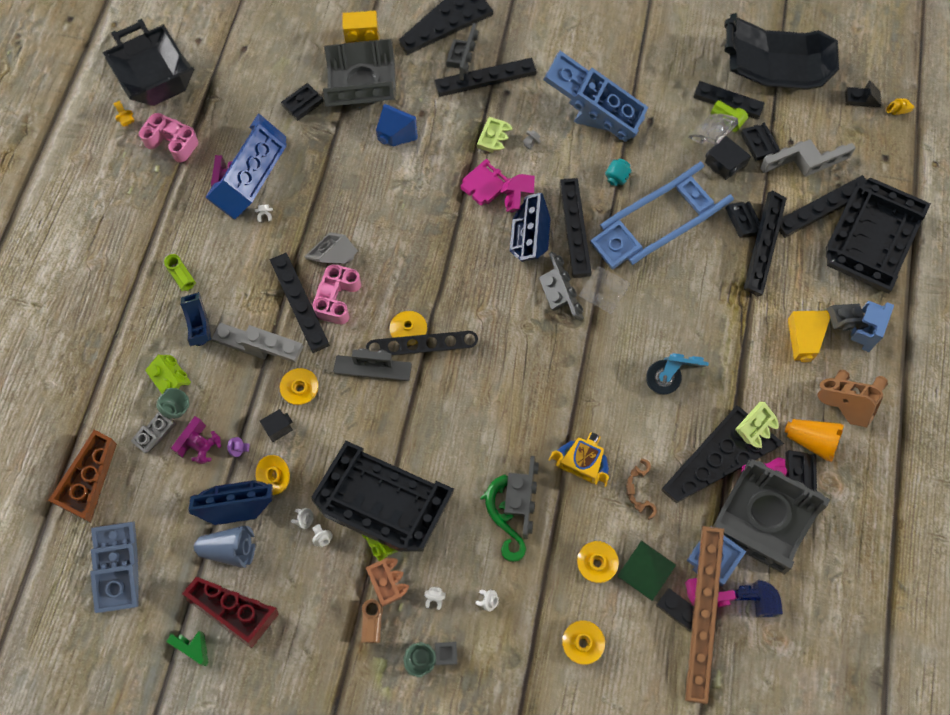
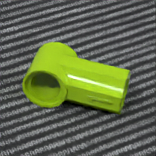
(722, 108)
(179, 272)

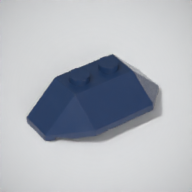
(530, 229)
(231, 502)

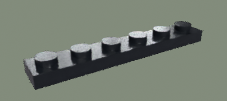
(485, 77)
(818, 208)
(575, 228)
(765, 243)
(299, 303)

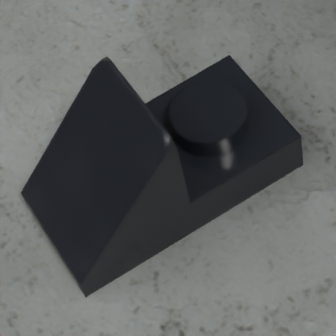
(865, 97)

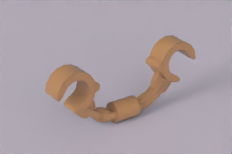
(631, 491)

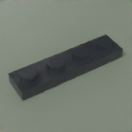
(712, 94)

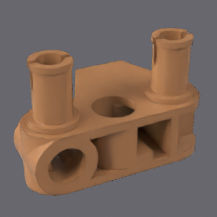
(857, 408)

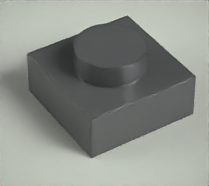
(446, 653)

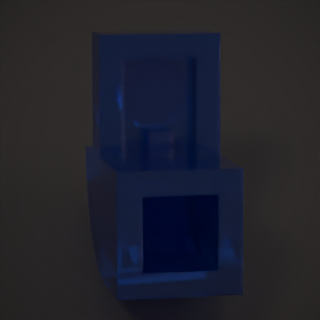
(765, 596)

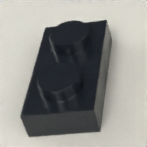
(677, 608)

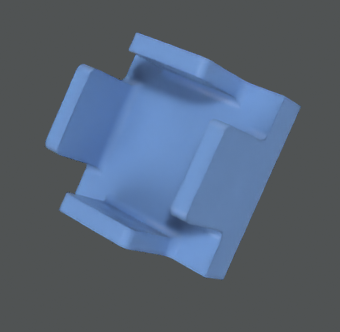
(877, 320)
(730, 558)

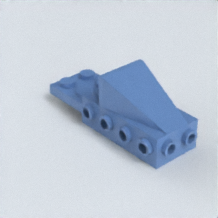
(596, 97)

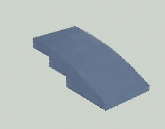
(114, 567)

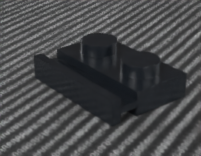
(302, 101)
(759, 141)
(743, 218)
(802, 468)

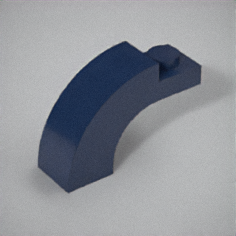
(196, 319)

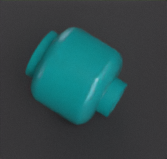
(618, 172)

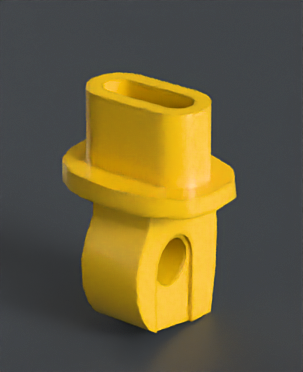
(899, 106)
(124, 117)

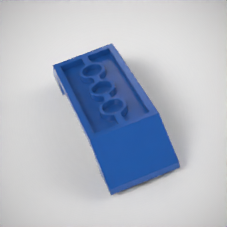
(248, 168)

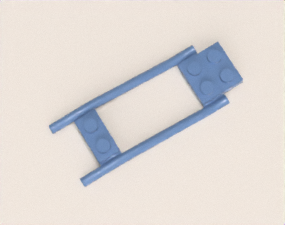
(618, 244)

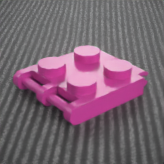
(483, 183)

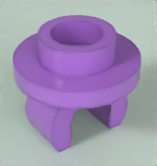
(237, 447)

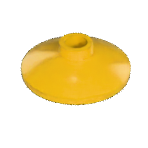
(417, 327)
(299, 378)
(267, 470)
(597, 551)
(591, 634)

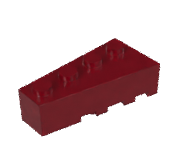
(237, 614)

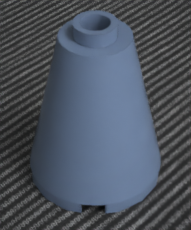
(227, 546)

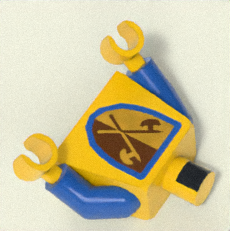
(583, 459)

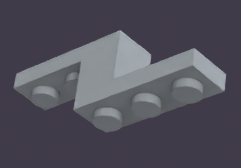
(807, 157)
(257, 342)

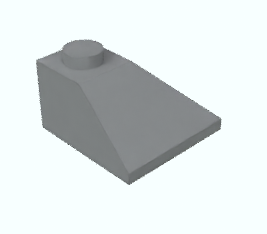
(333, 249)

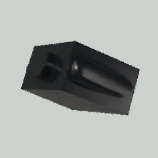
(727, 158)

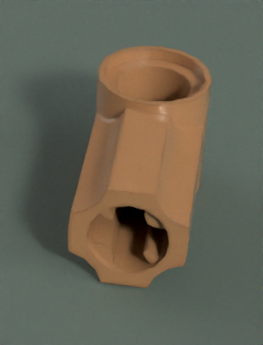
(371, 624)

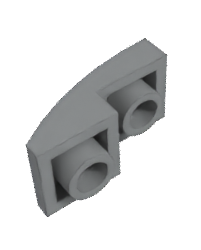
(153, 433)

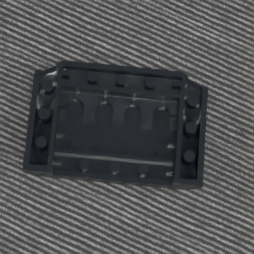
(875, 233)
(381, 500)

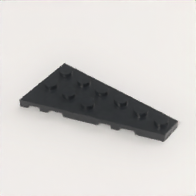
(444, 21)
(717, 457)

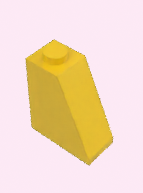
(807, 333)

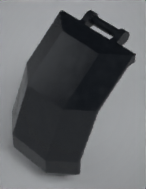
(780, 57)
(149, 64)

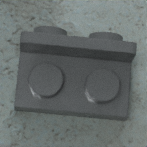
(847, 316)

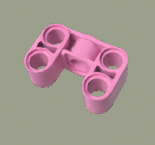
(181, 137)
(328, 292)

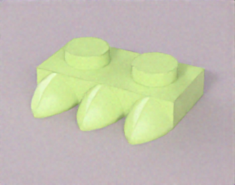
(492, 134)
(757, 424)

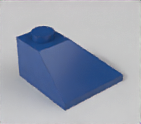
(396, 127)

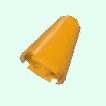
(816, 436)

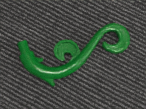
(501, 519)

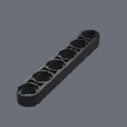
(421, 339)

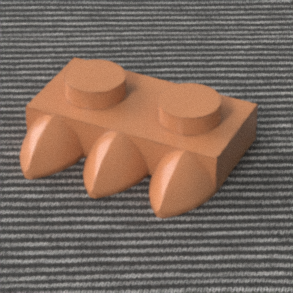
(385, 581)

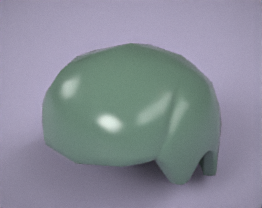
(173, 403)
(419, 659)

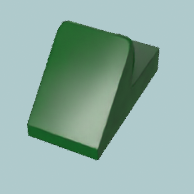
(195, 650)

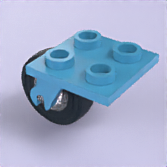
(665, 376)

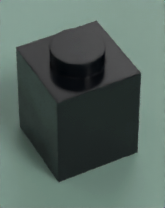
(277, 425)

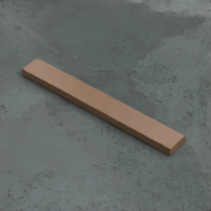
(704, 615)

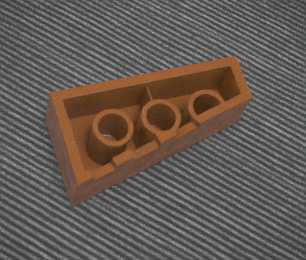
(84, 479)

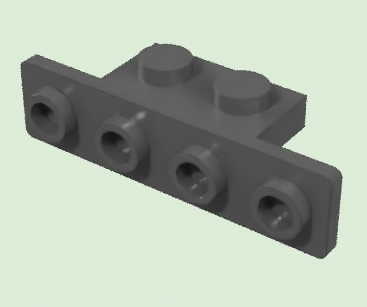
(461, 52)
(558, 288)
(372, 365)
(519, 495)

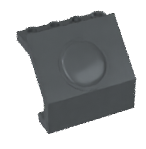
(360, 72)
(769, 515)

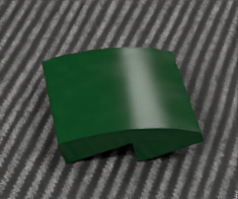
(646, 570)

